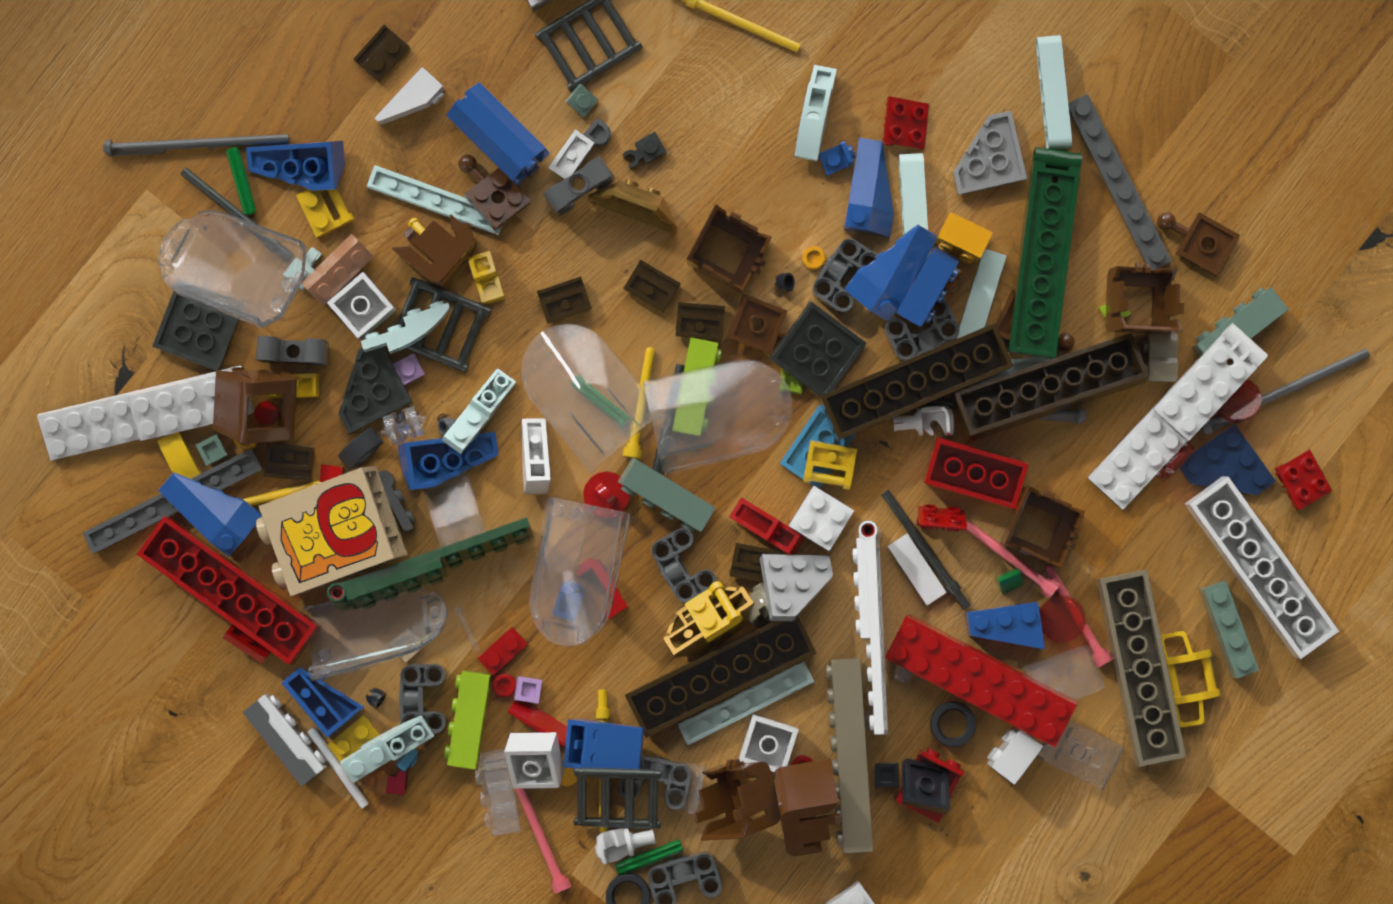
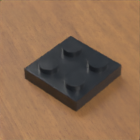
(925, 786)

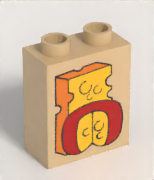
(330, 531)

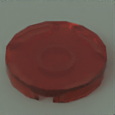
(1242, 404)
(1176, 462)
(1062, 618)

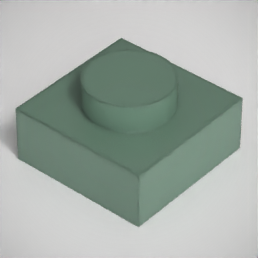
(581, 100)
(212, 450)

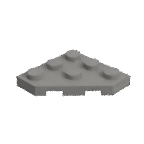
(992, 157)
(793, 582)

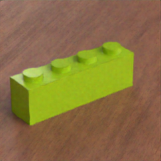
(701, 354)
(468, 720)

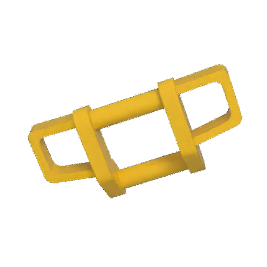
(1212, 690)

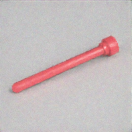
(1047, 585)
(1100, 655)
(559, 880)

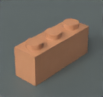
(337, 269)

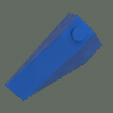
(889, 277)
(434, 461)

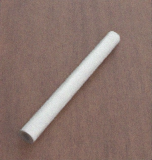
(335, 764)

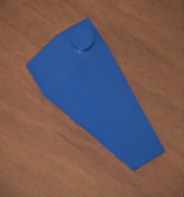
(304, 164)
(869, 197)
(215, 515)

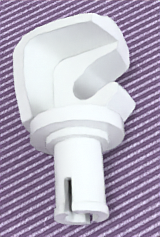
(924, 417)
(619, 843)

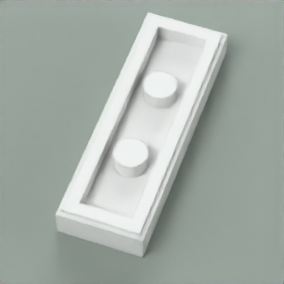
(916, 569)

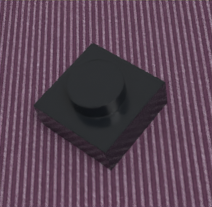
(886, 774)

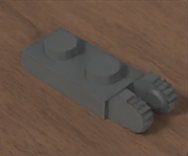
(396, 499)

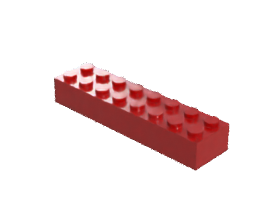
(229, 590)
(982, 680)

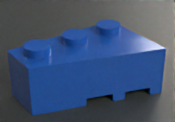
(929, 287)
(1009, 624)
(321, 702)

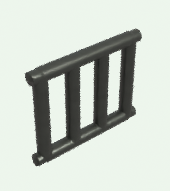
(593, 70)
(460, 303)
(606, 775)

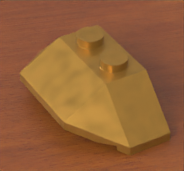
(635, 203)
(686, 638)

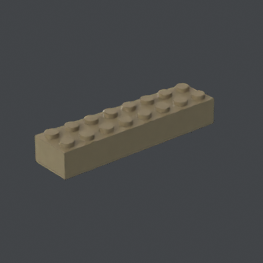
(1141, 668)
(851, 755)

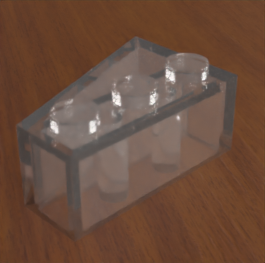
(497, 793)

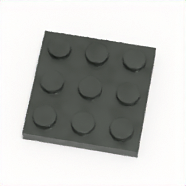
(195, 332)
(817, 350)

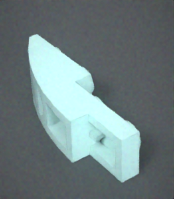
(815, 113)
(417, 326)
(479, 411)
(386, 747)

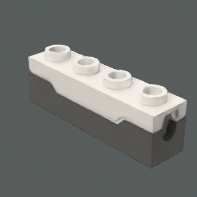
(285, 739)

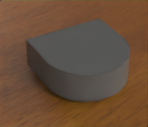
(598, 133)

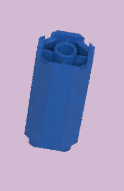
(497, 134)

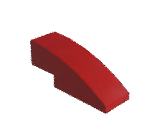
(767, 527)

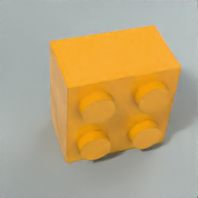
(963, 238)

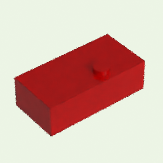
(975, 472)

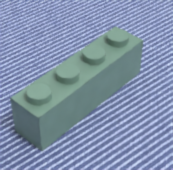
(1248, 317)
(665, 494)
(1228, 629)

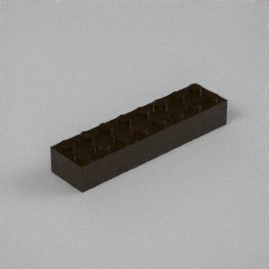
(915, 382)
(1049, 387)
(719, 674)

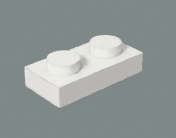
(571, 155)

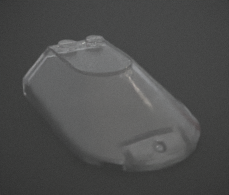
(233, 266)
(584, 391)
(717, 413)
(576, 569)
(372, 636)

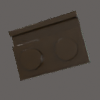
(381, 53)
(651, 286)
(564, 300)
(700, 321)
(289, 462)
(747, 562)

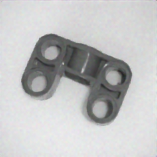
(562, 195)
(835, 272)
(925, 339)
(277, 351)
(674, 569)
(412, 694)
(668, 777)
(683, 870)

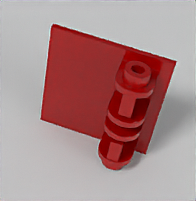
(905, 123)
(1303, 480)
(951, 518)

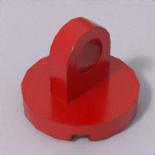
(605, 492)

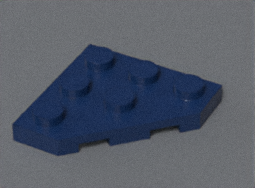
(1230, 457)

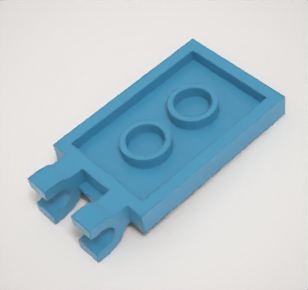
(817, 430)

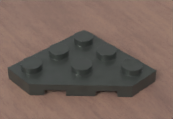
(372, 390)

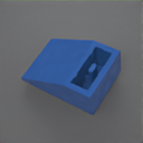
(602, 745)

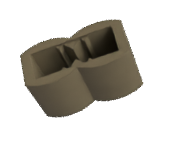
(1161, 357)

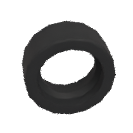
(360, 448)
(970, 729)
(629, 877)

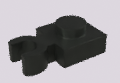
(648, 148)

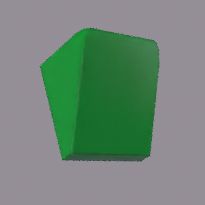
(1009, 581)

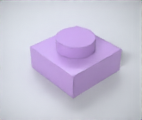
(409, 369)
(528, 689)

